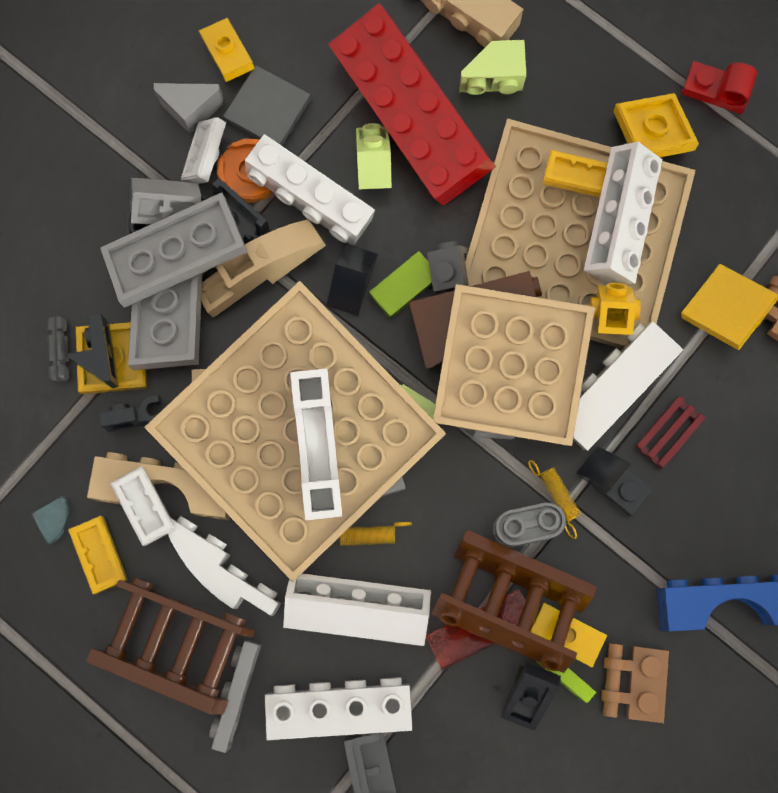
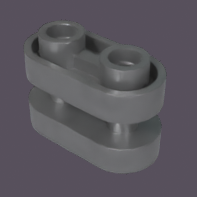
(528, 525)

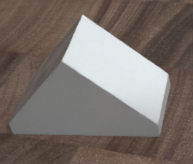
(189, 101)

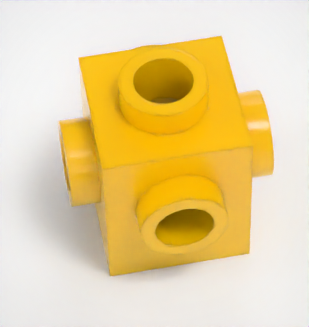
(615, 309)

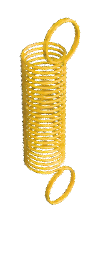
(564, 500)
(380, 535)

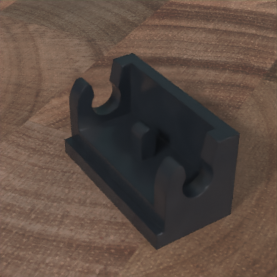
(248, 220)

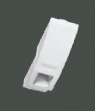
(207, 561)

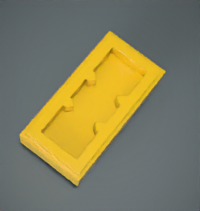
(226, 49)
(575, 173)
(97, 554)
(580, 638)

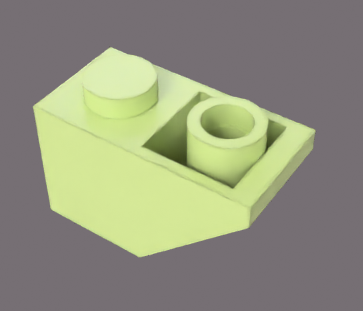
(496, 68)
(373, 157)

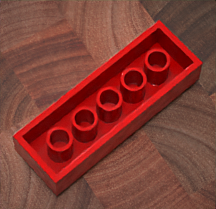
(411, 105)

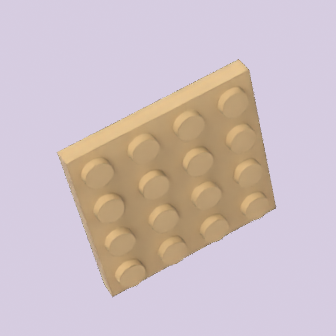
(513, 364)

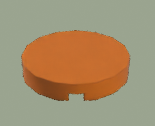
(233, 173)

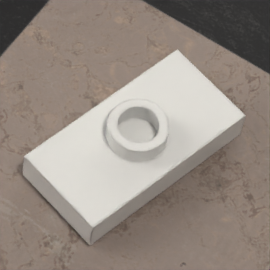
(203, 151)
(143, 506)

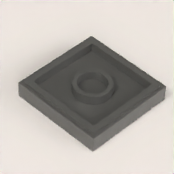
(267, 106)

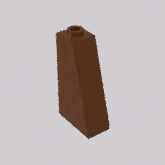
(434, 312)

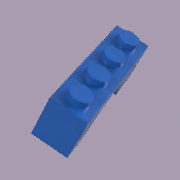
(690, 607)

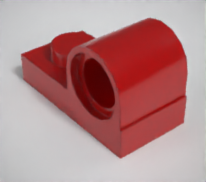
(721, 88)

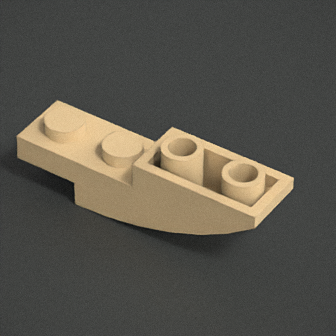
(267, 258)

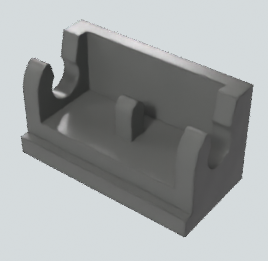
(369, 763)

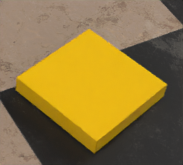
(657, 125)
(729, 306)
(127, 377)

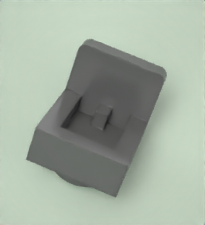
(448, 266)

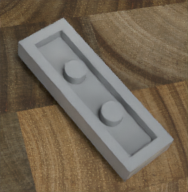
(224, 727)

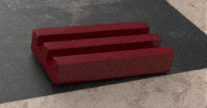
(688, 411)

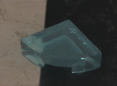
(52, 519)

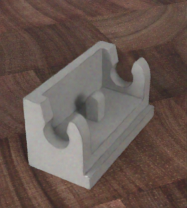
(159, 199)

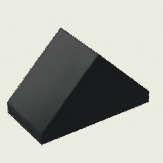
(351, 279)

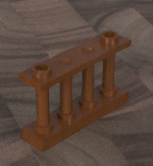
(528, 573)
(144, 670)

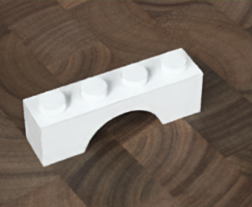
(316, 444)

